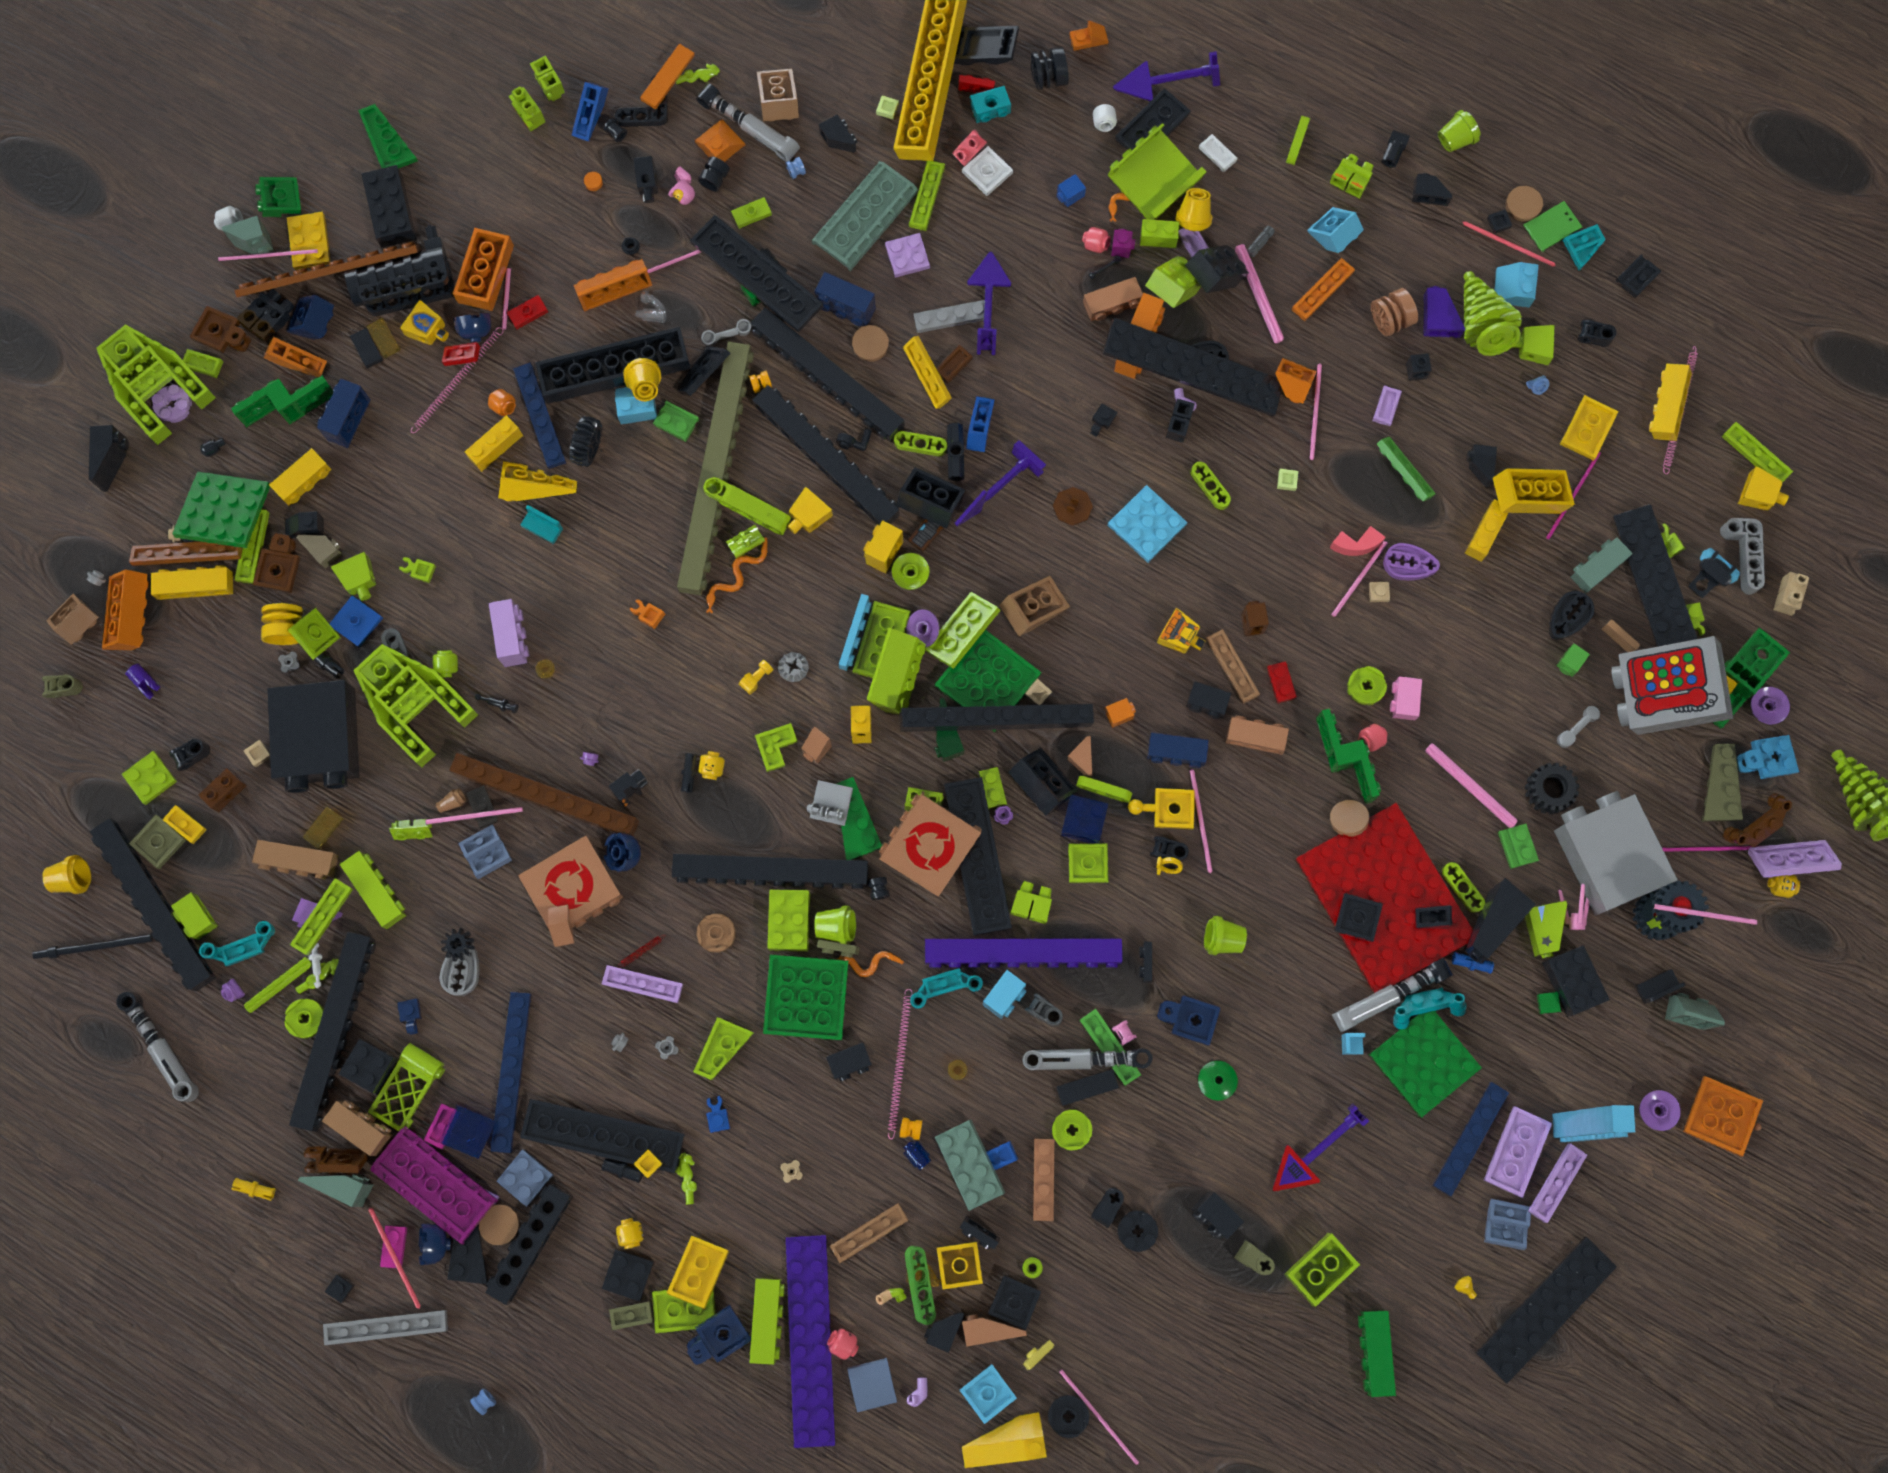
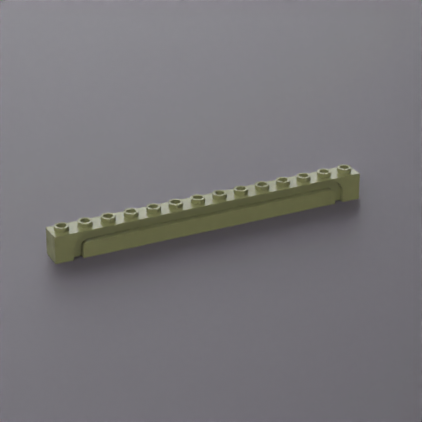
(715, 464)

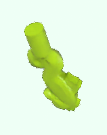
(703, 74)
(326, 968)
(685, 1171)

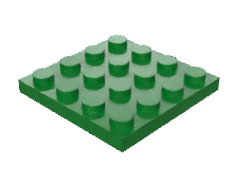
(221, 509)
(988, 675)
(805, 997)
(1425, 1062)

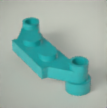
(240, 949)
(943, 984)
(1427, 1002)

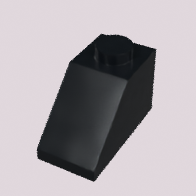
(1430, 190)
(1482, 463)
(304, 524)
(944, 1331)

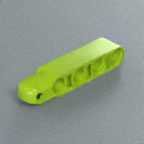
(747, 505)

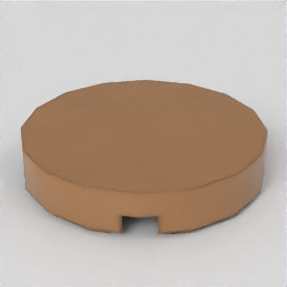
(1524, 203)
(870, 343)
(1349, 818)
(716, 933)
(499, 1225)

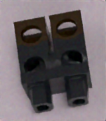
(265, 316)

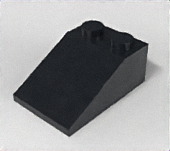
(106, 454)

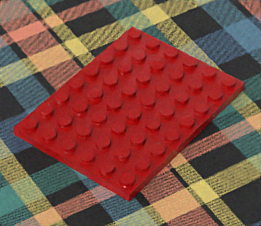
(1394, 870)

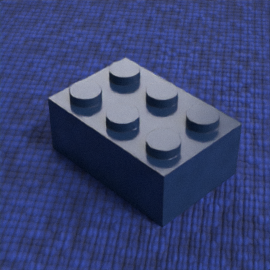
(845, 299)
(343, 413)

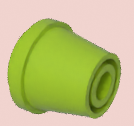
(1459, 132)
(836, 925)
(1224, 937)

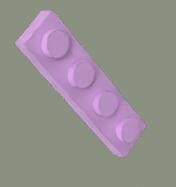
(642, 984)
(1557, 1183)

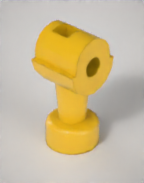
(750, 681)

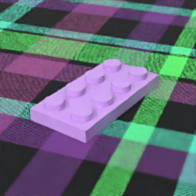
(1794, 858)
(1517, 1152)

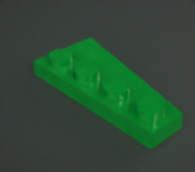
(385, 140)
(859, 832)

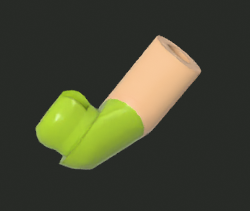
(888, 1294)

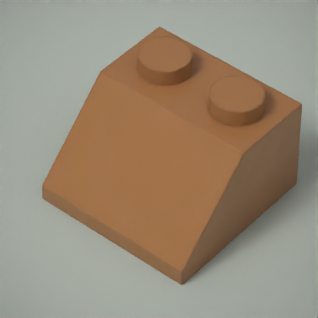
(72, 619)

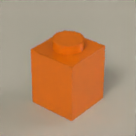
(1120, 712)

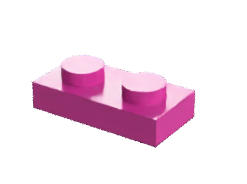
(438, 1126)
(397, 1239)

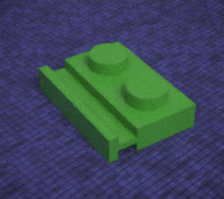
(676, 421)
(1518, 846)

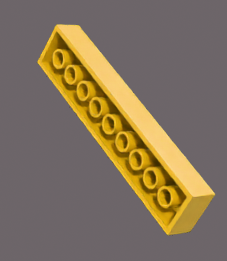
(929, 79)

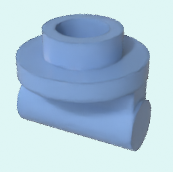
(1538, 385)

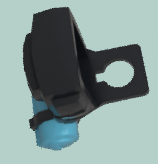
(1716, 570)

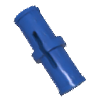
(1466, 961)

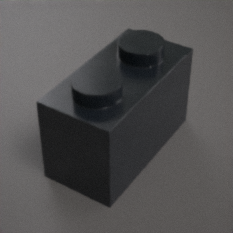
(1208, 700)
(849, 1061)

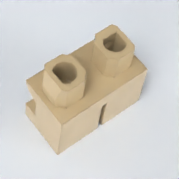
(1791, 593)

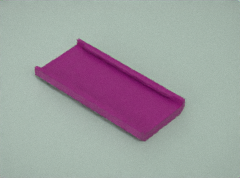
(433, 1184)

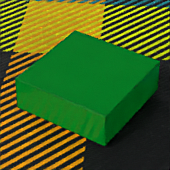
(1548, 1003)

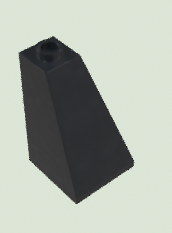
(1501, 914)

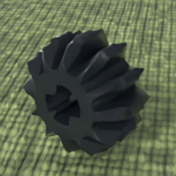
(458, 952)

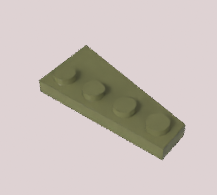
(1723, 790)

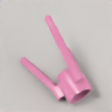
(1577, 920)

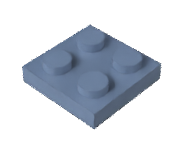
(525, 1178)

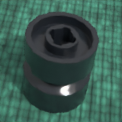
(714, 172)

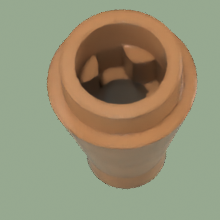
(452, 800)

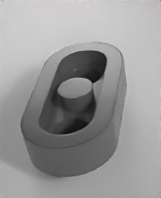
(398, 645)

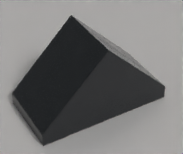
(1434, 917)

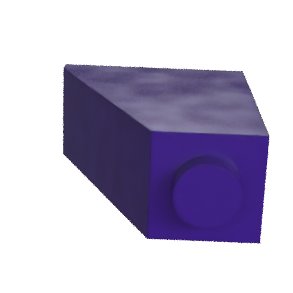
(1441, 315)

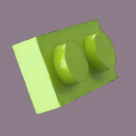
(993, 788)

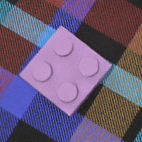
(907, 255)

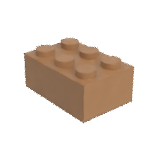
(358, 1127)

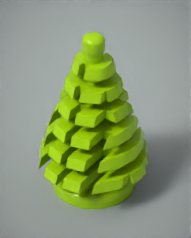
(1489, 319)
(1866, 795)

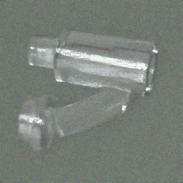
(651, 315)

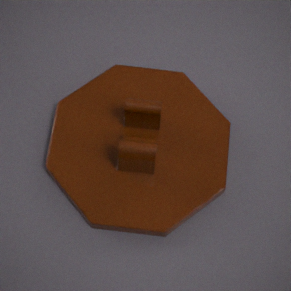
(1072, 506)

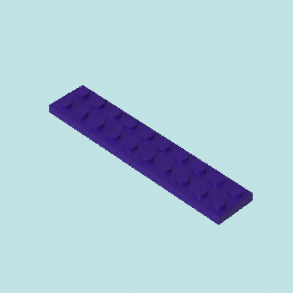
(808, 1341)

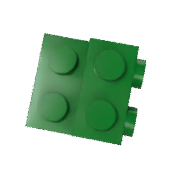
(278, 196)

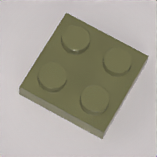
(157, 841)

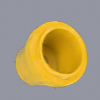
(1195, 210)
(642, 378)
(68, 876)

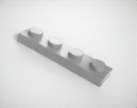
(949, 316)

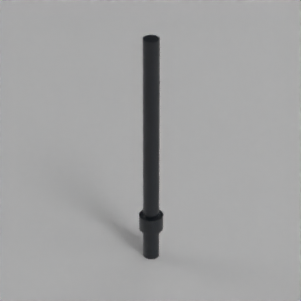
(55, 951)

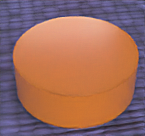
(593, 181)

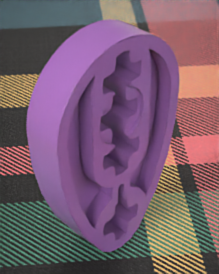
(1408, 552)

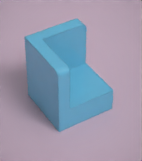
(1352, 1043)

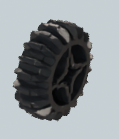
(585, 441)

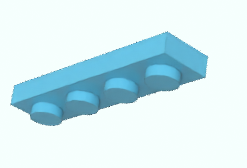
(857, 625)

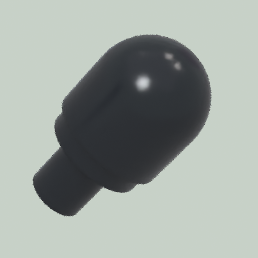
(212, 447)

